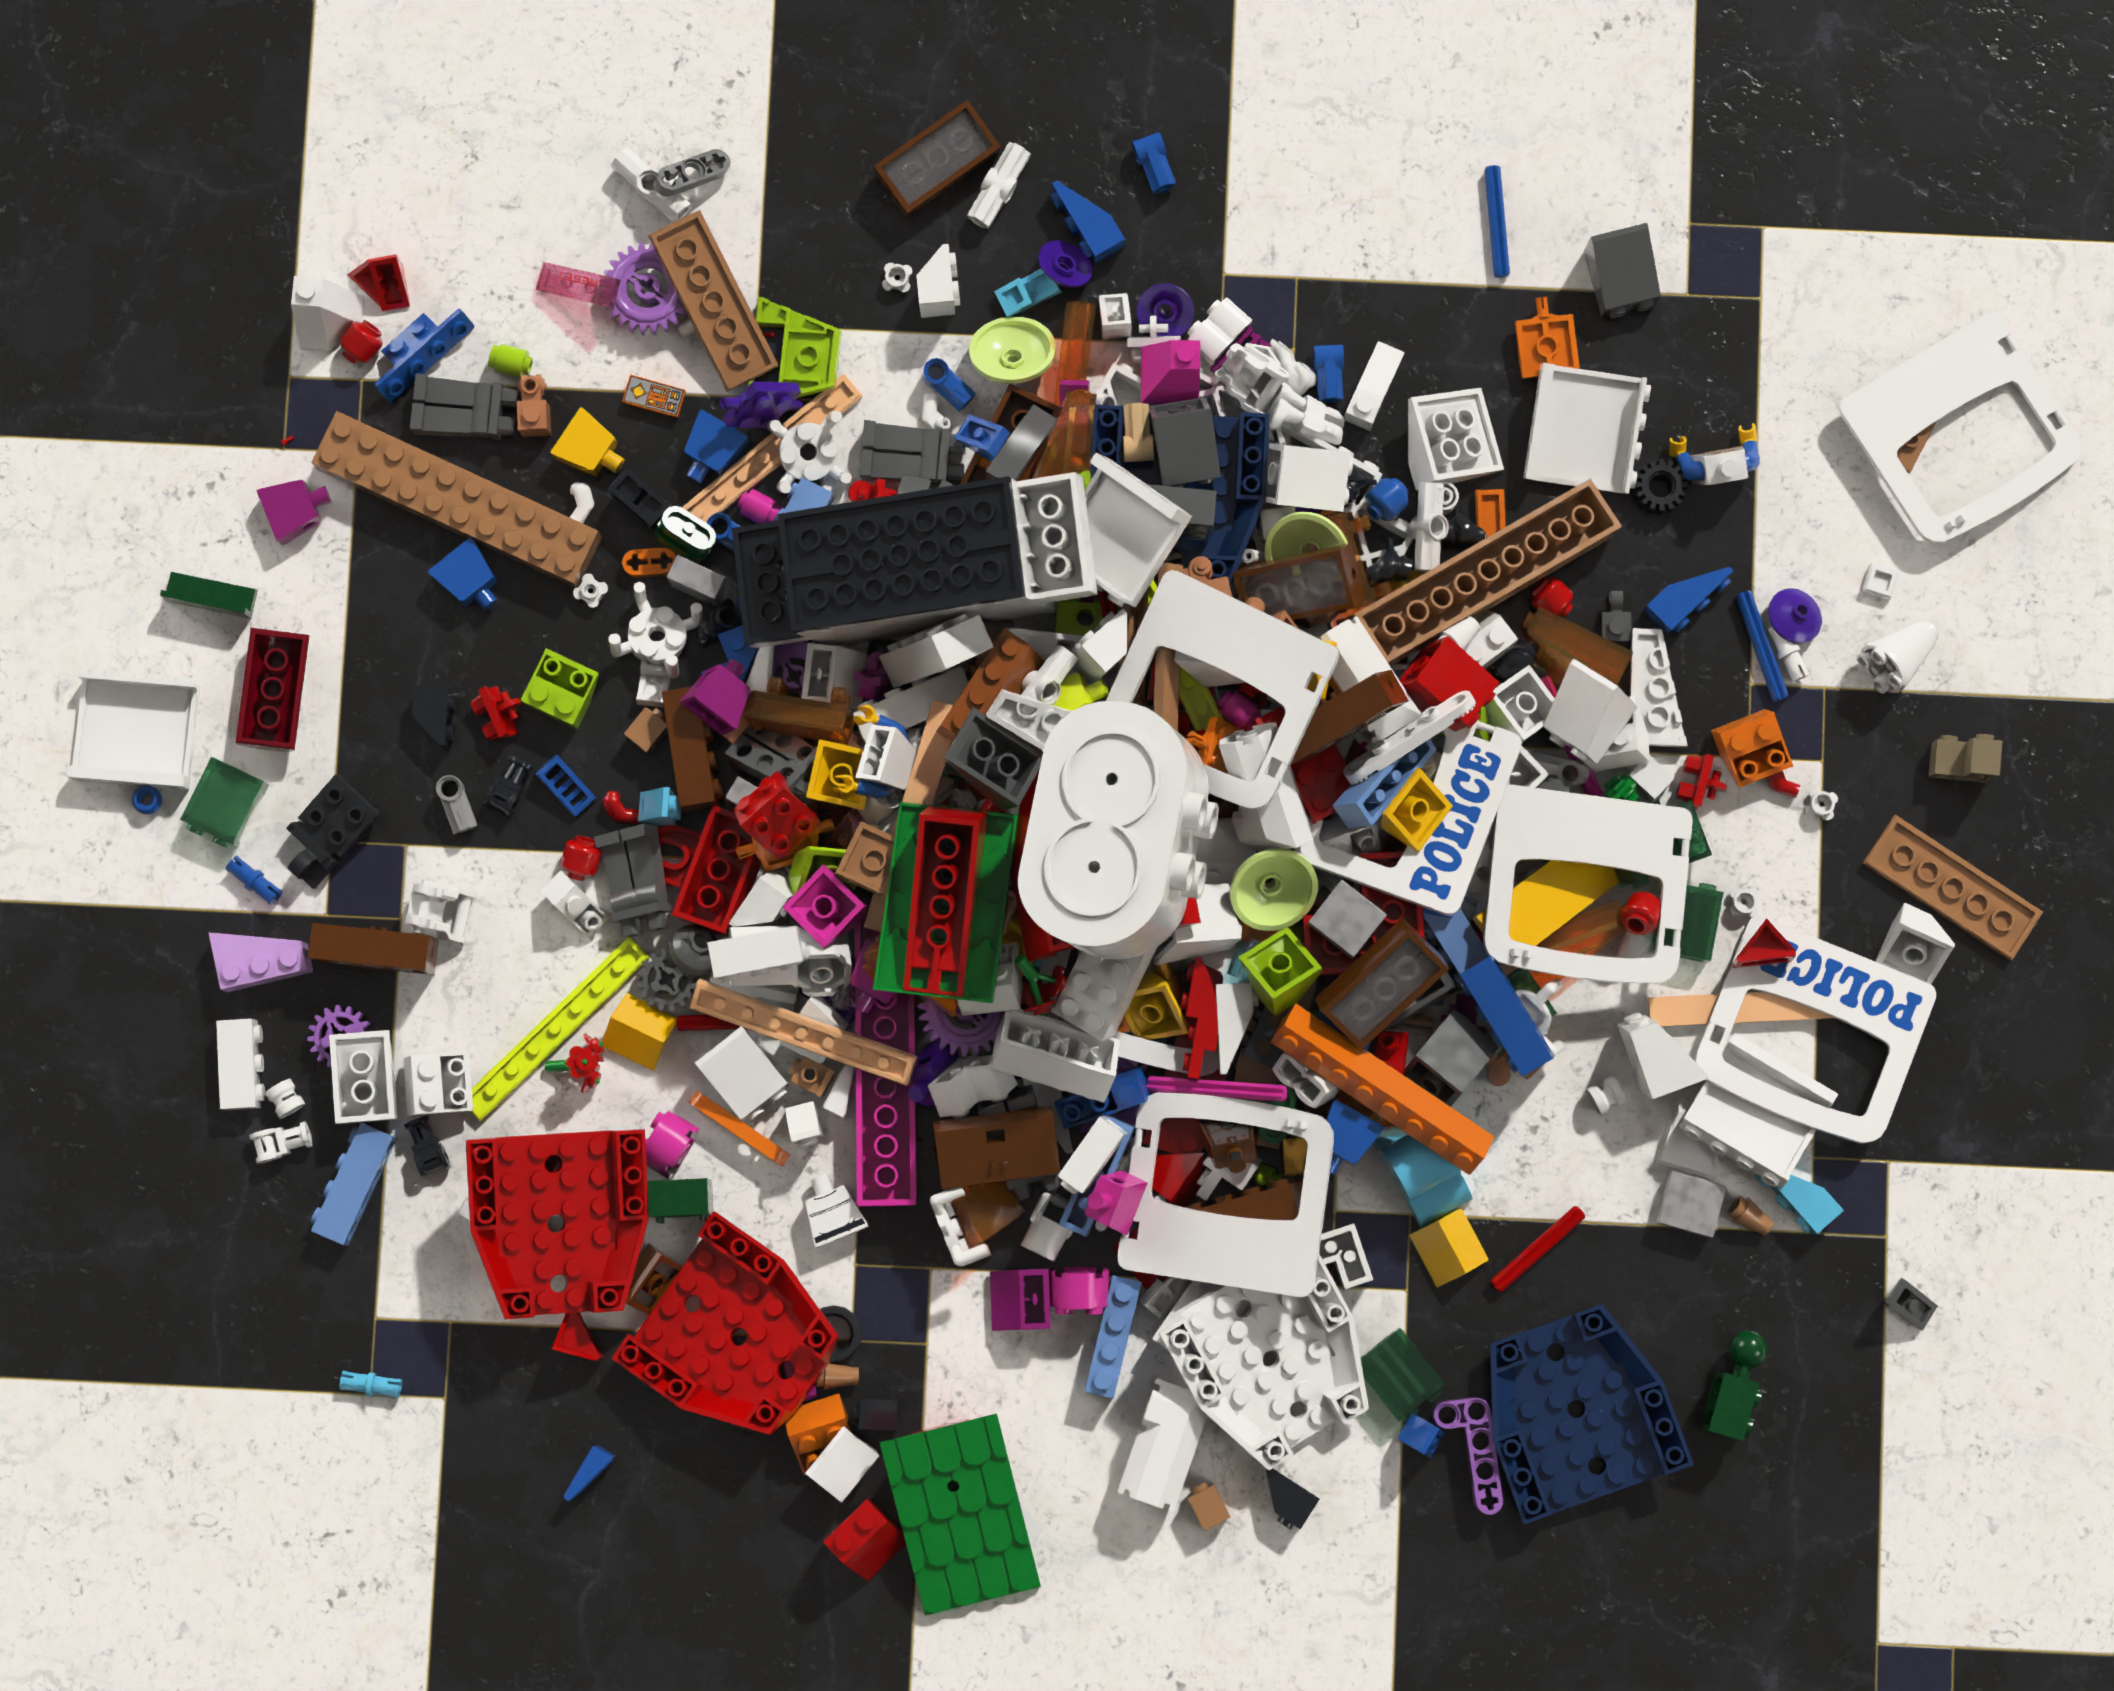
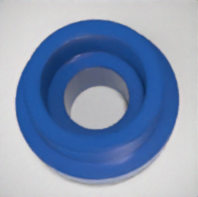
(139, 795)

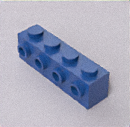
(1506, 1015)

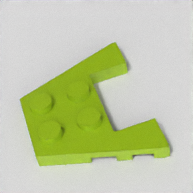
(808, 348)

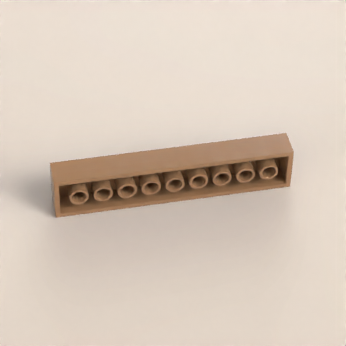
(456, 499)
(1489, 572)

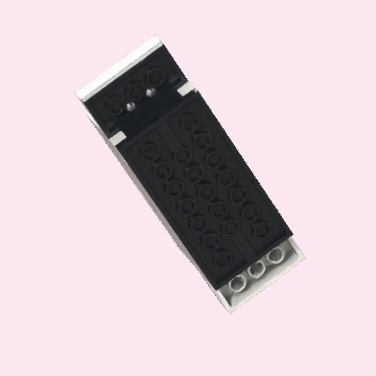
(915, 561)

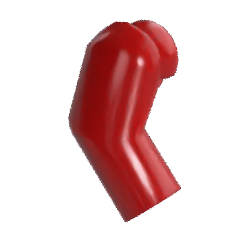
(1778, 783)
(617, 811)

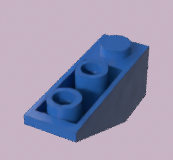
(1093, 225)
(1679, 599)
(1126, 1091)

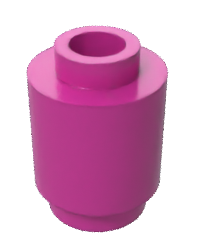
(758, 507)
(1238, 709)

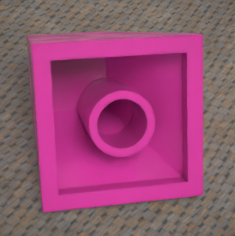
(1170, 371)
(826, 907)

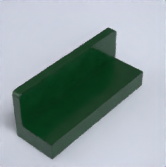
(210, 595)

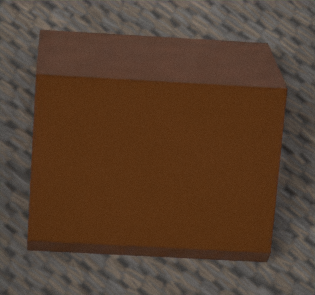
(651, 1278)

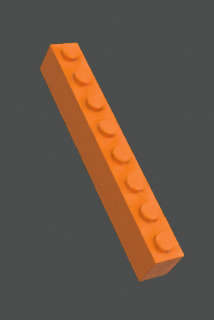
(1382, 1089)

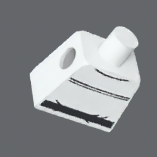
(832, 1212)

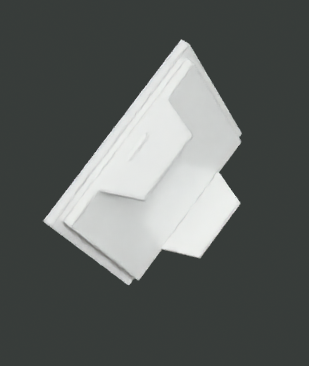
(1683, 1152)

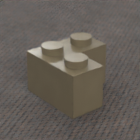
(1966, 761)

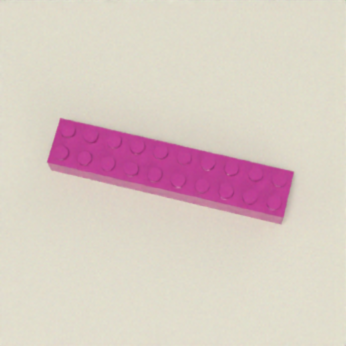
(883, 1108)

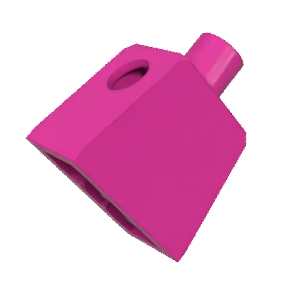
(1116, 1200)

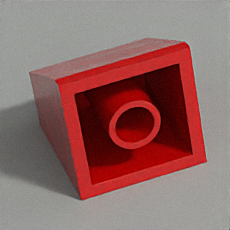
(1444, 671)
(866, 1539)

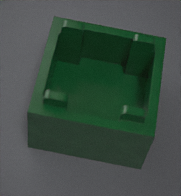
(680, 1199)

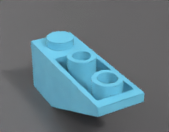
(659, 807)
(1808, 1202)

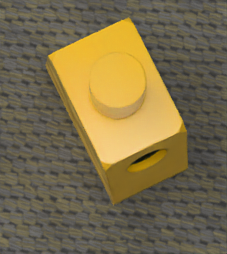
(587, 446)

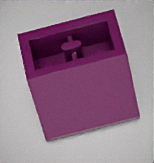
(1020, 1299)

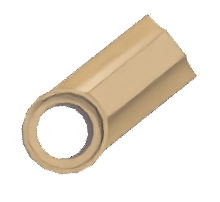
(1137, 438)

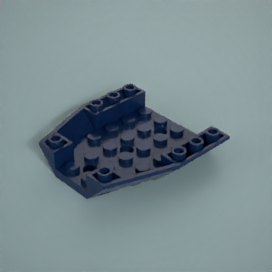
(1240, 489)
(1624, 1418)

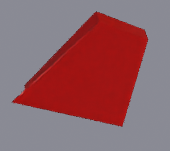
(383, 281)
(1765, 948)
(1178, 1176)
(576, 1338)

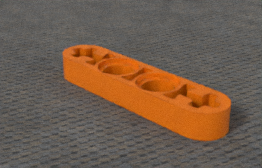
(739, 1128)

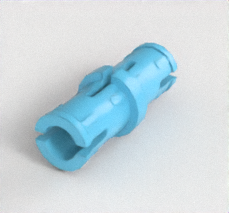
(370, 1384)

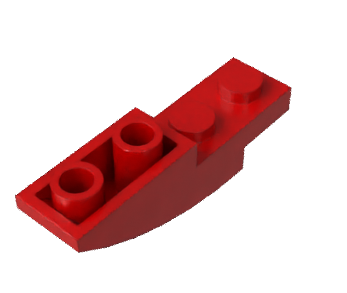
(1200, 1005)

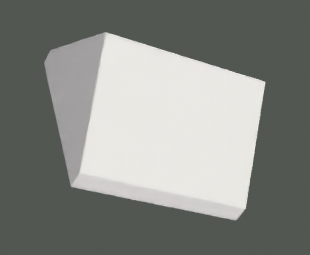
(842, 1464)

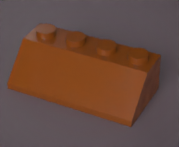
(1000, 669)

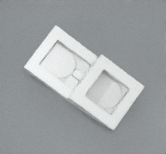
(652, 682)

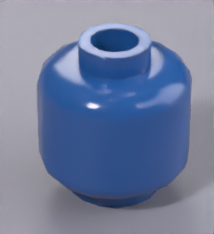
(1387, 499)

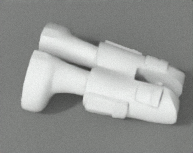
(1308, 415)

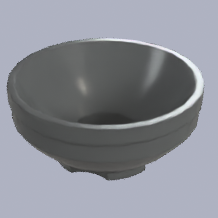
(687, 954)

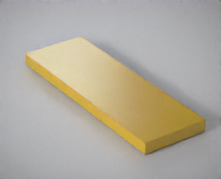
(1552, 898)

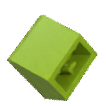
(560, 689)

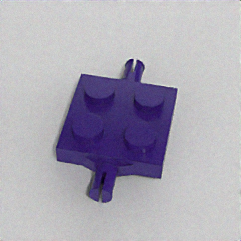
(761, 404)

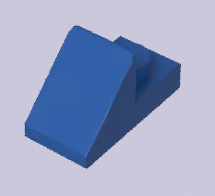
(982, 436)
(1421, 1435)

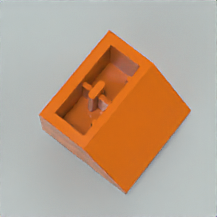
(1752, 747)
(815, 1427)

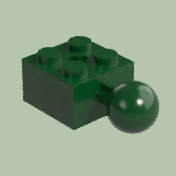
(1735, 1395)

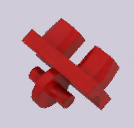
(863, 490)
(500, 709)
(1701, 767)
(1392, 1049)

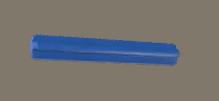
(1497, 221)
(1762, 646)

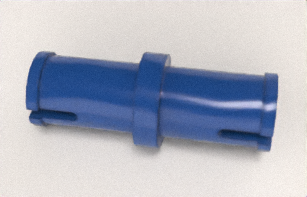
(254, 880)

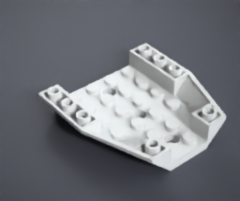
(1251, 1402)

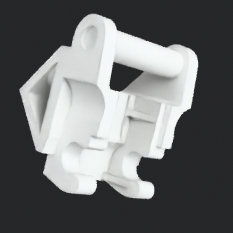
(1242, 372)
(428, 906)

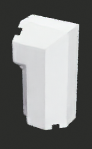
(1357, 661)
(1283, 820)
(818, 973)
(1164, 1447)

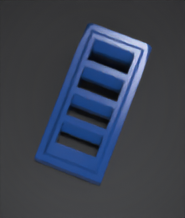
(549, 766)
(591, 1467)

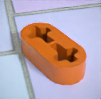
(649, 555)

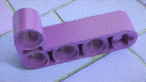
(1475, 1456)

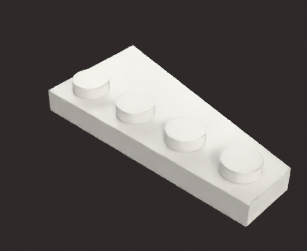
(1654, 688)
(1026, 716)

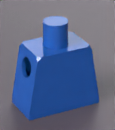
(713, 446)
(466, 575)
(1352, 1134)

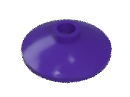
(1064, 264)
(1178, 318)
(1787, 620)

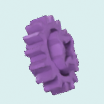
(333, 1023)

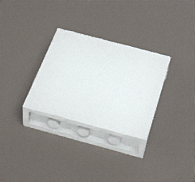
(1586, 428)
(1129, 530)
(135, 730)
(1746, 1132)

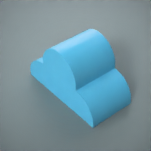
(1422, 1176)

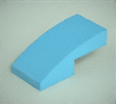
(1026, 292)

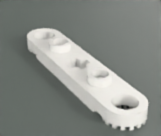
(1408, 738)

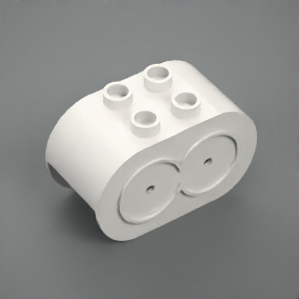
(1115, 831)

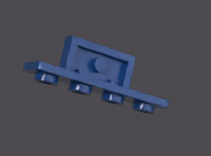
(419, 349)

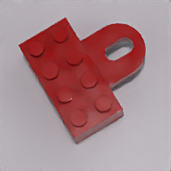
(710, 873)

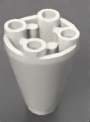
(1898, 656)

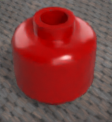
(361, 342)
(1552, 596)
(581, 858)
(1641, 913)

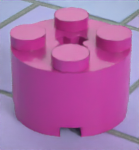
(669, 1142)
(1079, 1289)

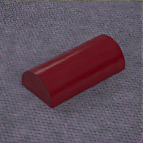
(272, 690)

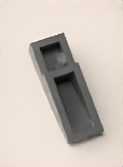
(1022, 445)

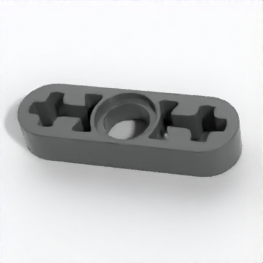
(697, 162)

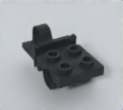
(330, 828)

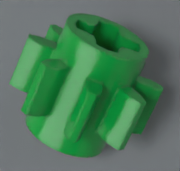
(1622, 788)

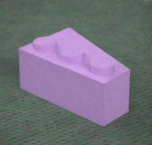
(257, 960)

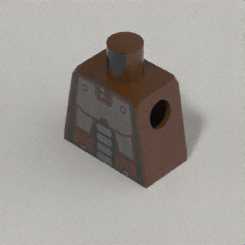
(1229, 1143)

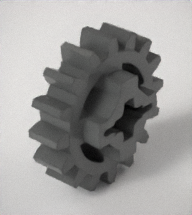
(656, 987)

